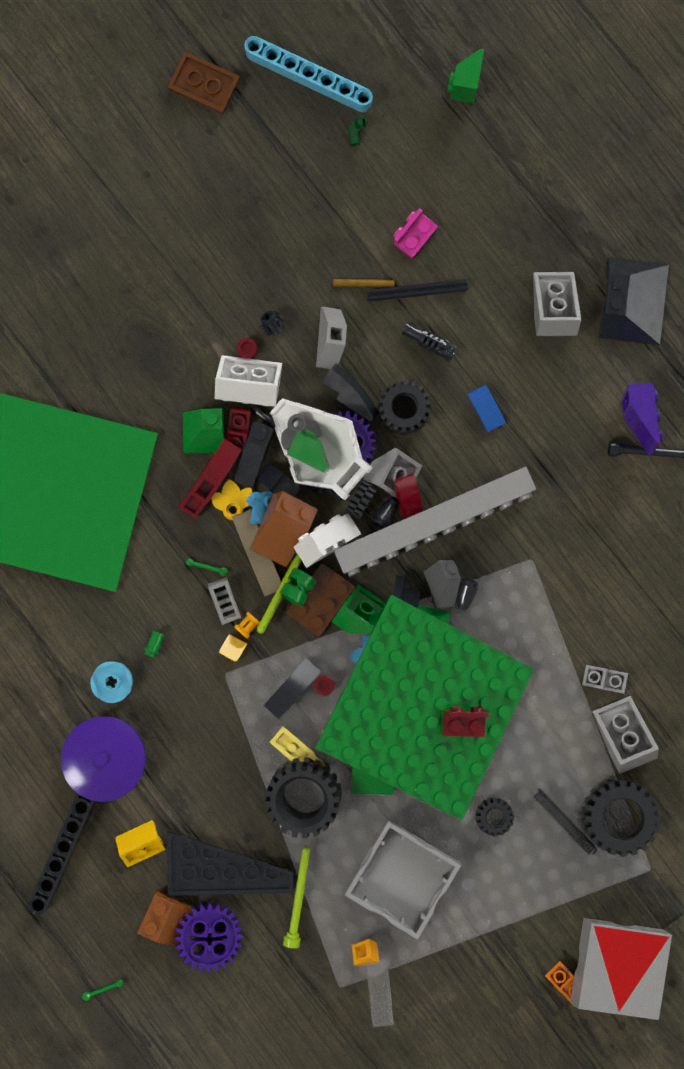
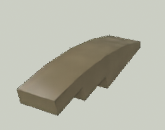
(262, 566)

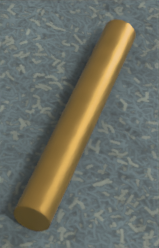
(363, 283)

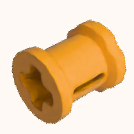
(247, 625)

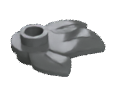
(290, 432)

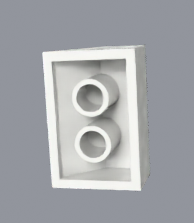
(248, 381)

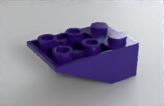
(641, 414)

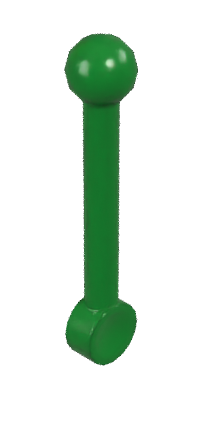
(222, 571)
(87, 995)

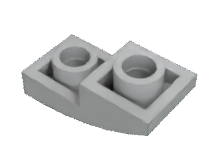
(605, 679)

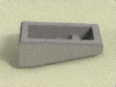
(219, 583)

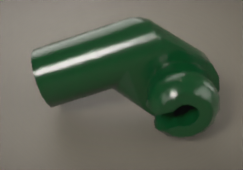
(355, 129)

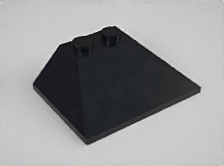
(634, 301)

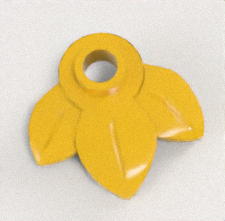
(231, 497)

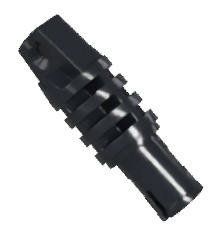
(430, 341)

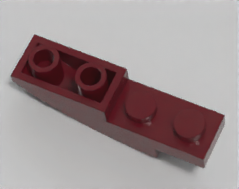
(210, 478)

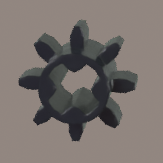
(272, 323)

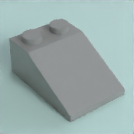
(556, 304)
(626, 735)

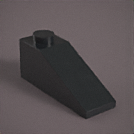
(254, 454)

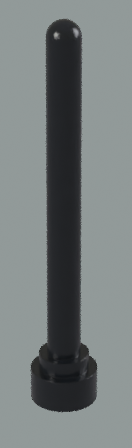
(616, 448)

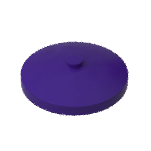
(103, 758)

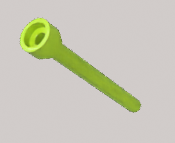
(277, 597)
(292, 938)

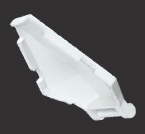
(338, 443)

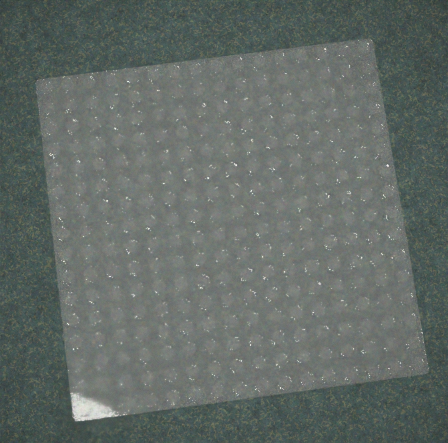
(545, 746)

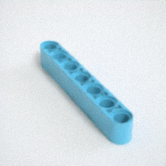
(302, 66)

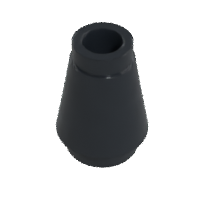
(384, 515)
(466, 593)

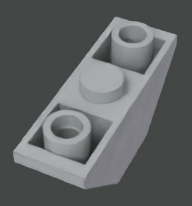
(331, 337)

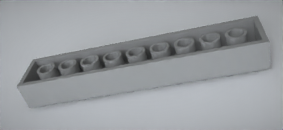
(435, 520)

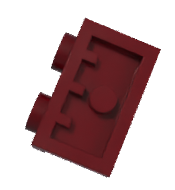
(464, 722)

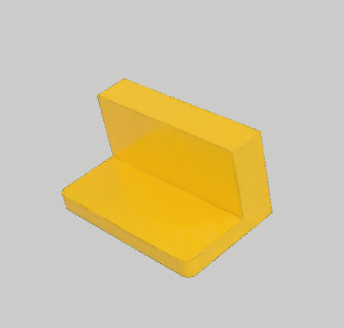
(139, 843)

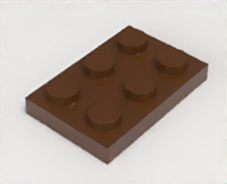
(203, 83)
(322, 601)

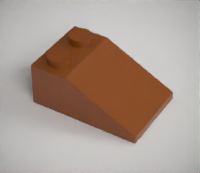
(281, 527)

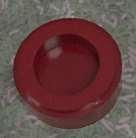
(247, 348)
(324, 685)

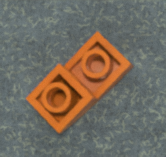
(561, 979)

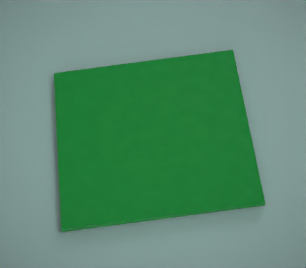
(69, 491)
(396, 701)

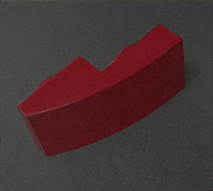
(238, 426)
(408, 495)

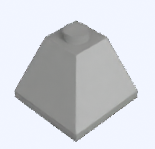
(389, 468)

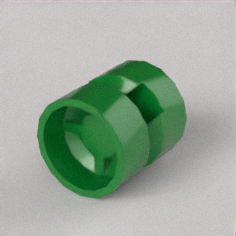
(298, 586)

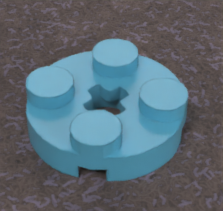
(122, 687)

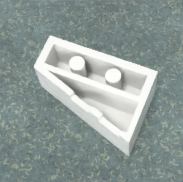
(326, 539)

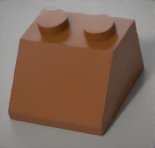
(163, 918)

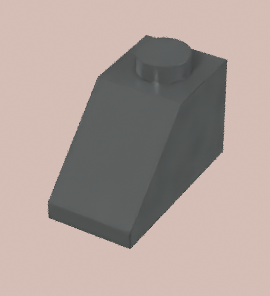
(443, 582)

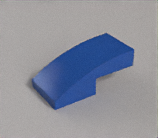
(486, 408)

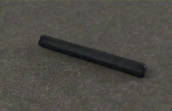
(417, 290)

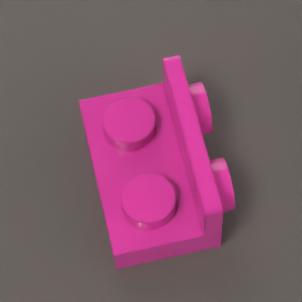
(415, 233)

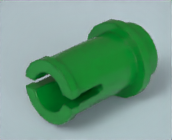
(154, 644)

